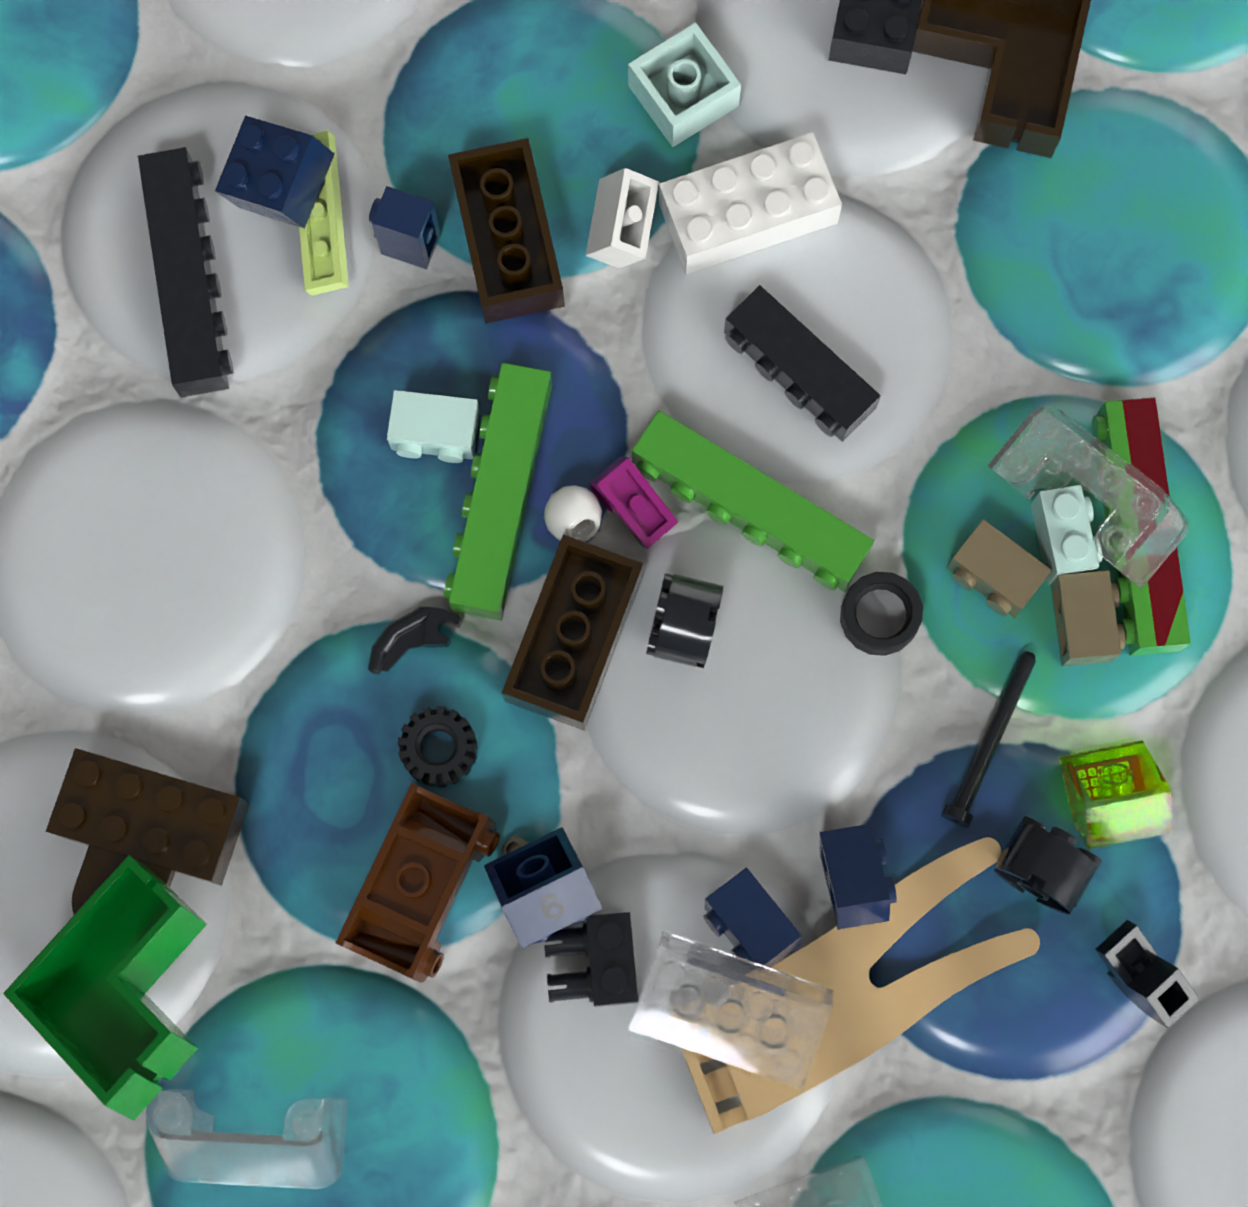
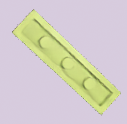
(323, 236)

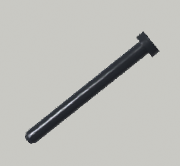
(959, 811)

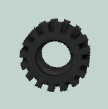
(432, 721)

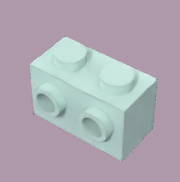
(433, 426)
(1065, 531)

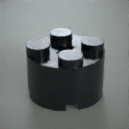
(684, 620)
(1047, 865)

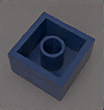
(275, 171)
(542, 887)

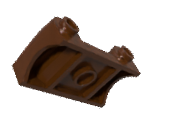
(416, 883)

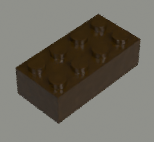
(507, 230)
(573, 632)

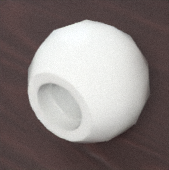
(573, 513)

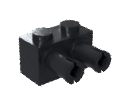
(611, 972)

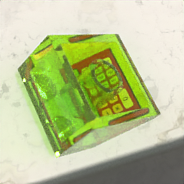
(1117, 794)

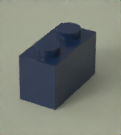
(405, 226)
(856, 877)
(751, 921)

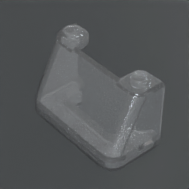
(304, 1157)

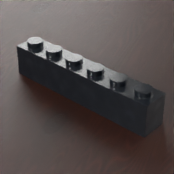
(184, 272)

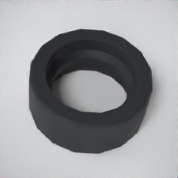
(896, 585)

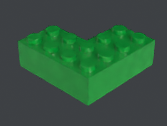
(92, 987)

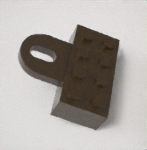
(143, 815)

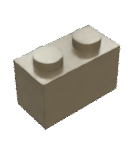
(998, 570)
(1087, 618)

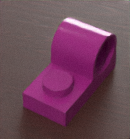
(634, 501)

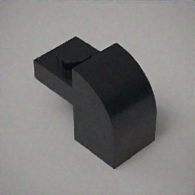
(1145, 977)

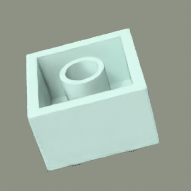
(684, 84)

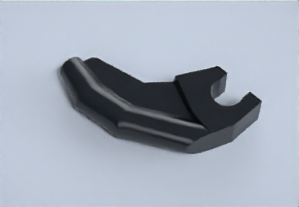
(409, 632)

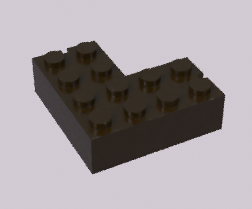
(1029, 58)

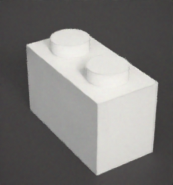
(622, 218)

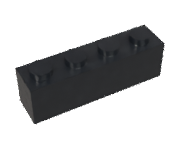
(800, 364)

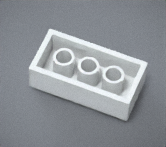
(749, 203)

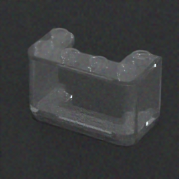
(1055, 449)

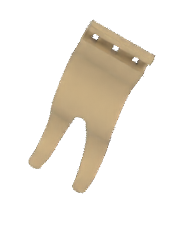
(863, 1014)

